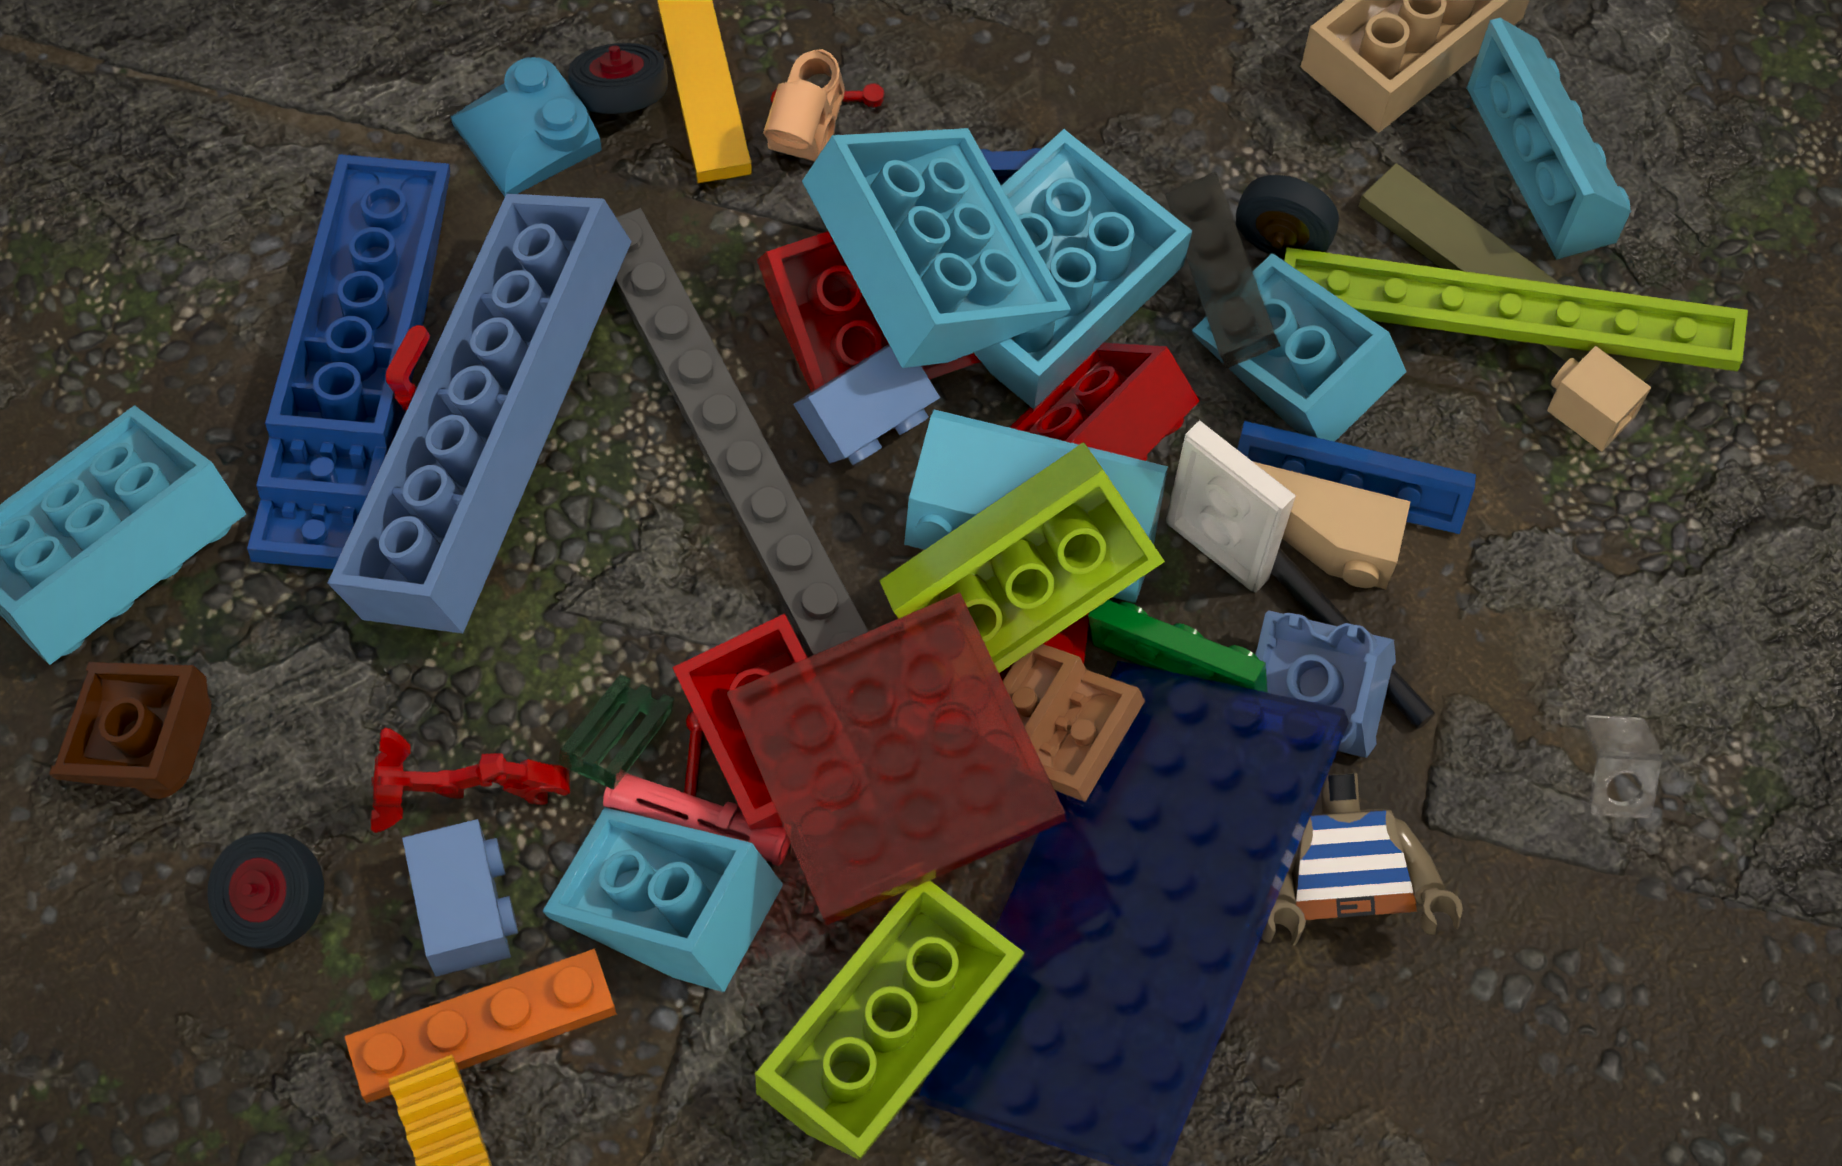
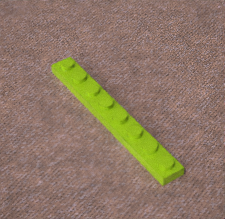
(1531, 310)

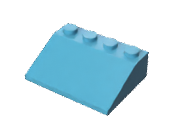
(932, 242)
(1103, 248)
(105, 530)

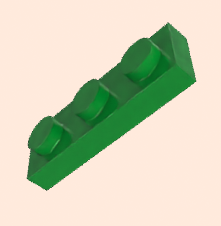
(1175, 648)

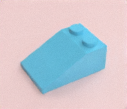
(1328, 360)
(667, 896)

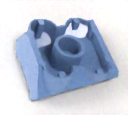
(1330, 667)

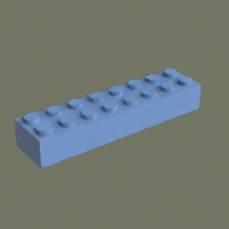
(481, 413)

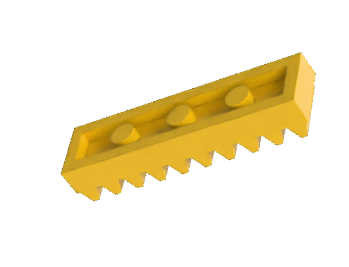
(439, 1116)

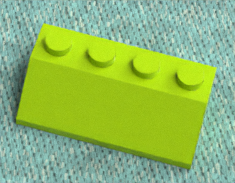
(1032, 558)
(886, 1020)

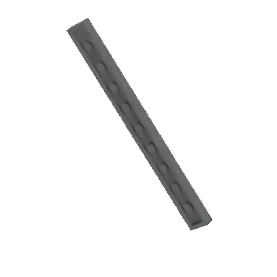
(733, 444)

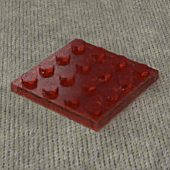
(895, 758)

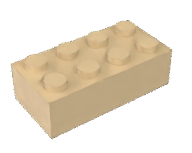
(1395, 52)

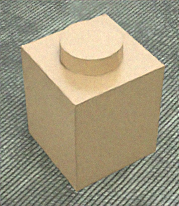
(1597, 397)

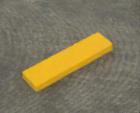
(704, 89)

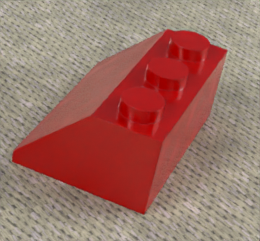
(1116, 401)
(706, 685)

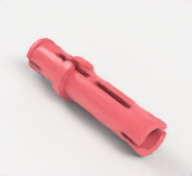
(661, 803)

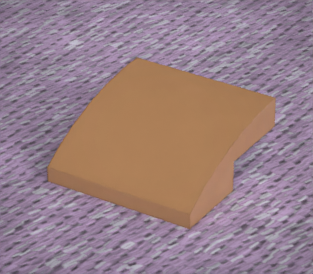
(1071, 716)

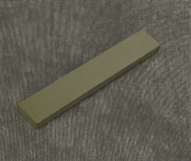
(1460, 243)

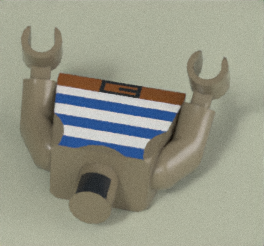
(1358, 866)

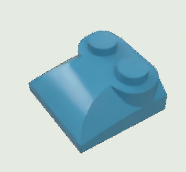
(528, 127)

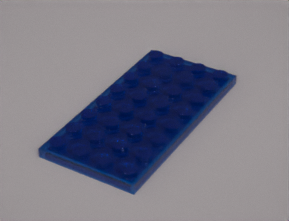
(1142, 921)

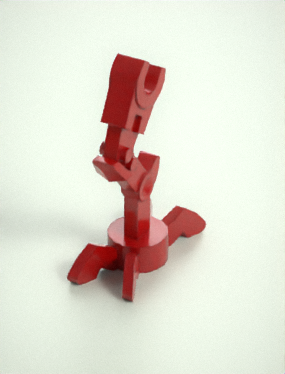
(526, 780)

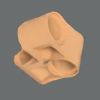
(802, 112)

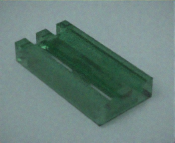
(635, 701)

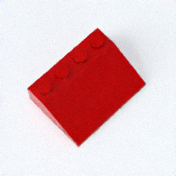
(826, 312)

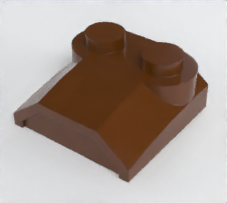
(136, 727)

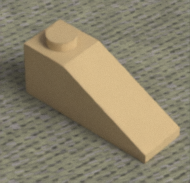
(1344, 527)

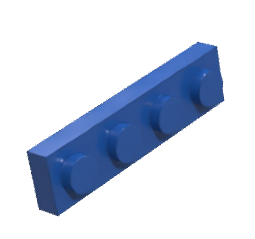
(1436, 492)

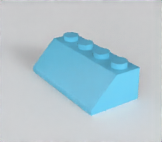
(1546, 143)
(976, 463)

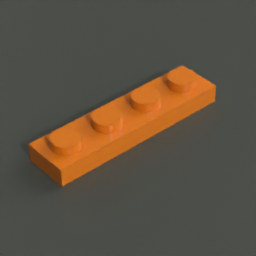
(483, 1022)

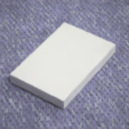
(1228, 507)

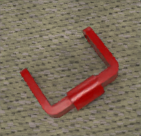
(403, 363)

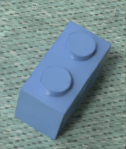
(865, 404)
(458, 897)

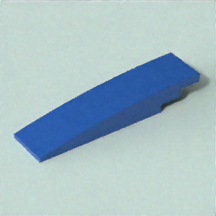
(331, 397)

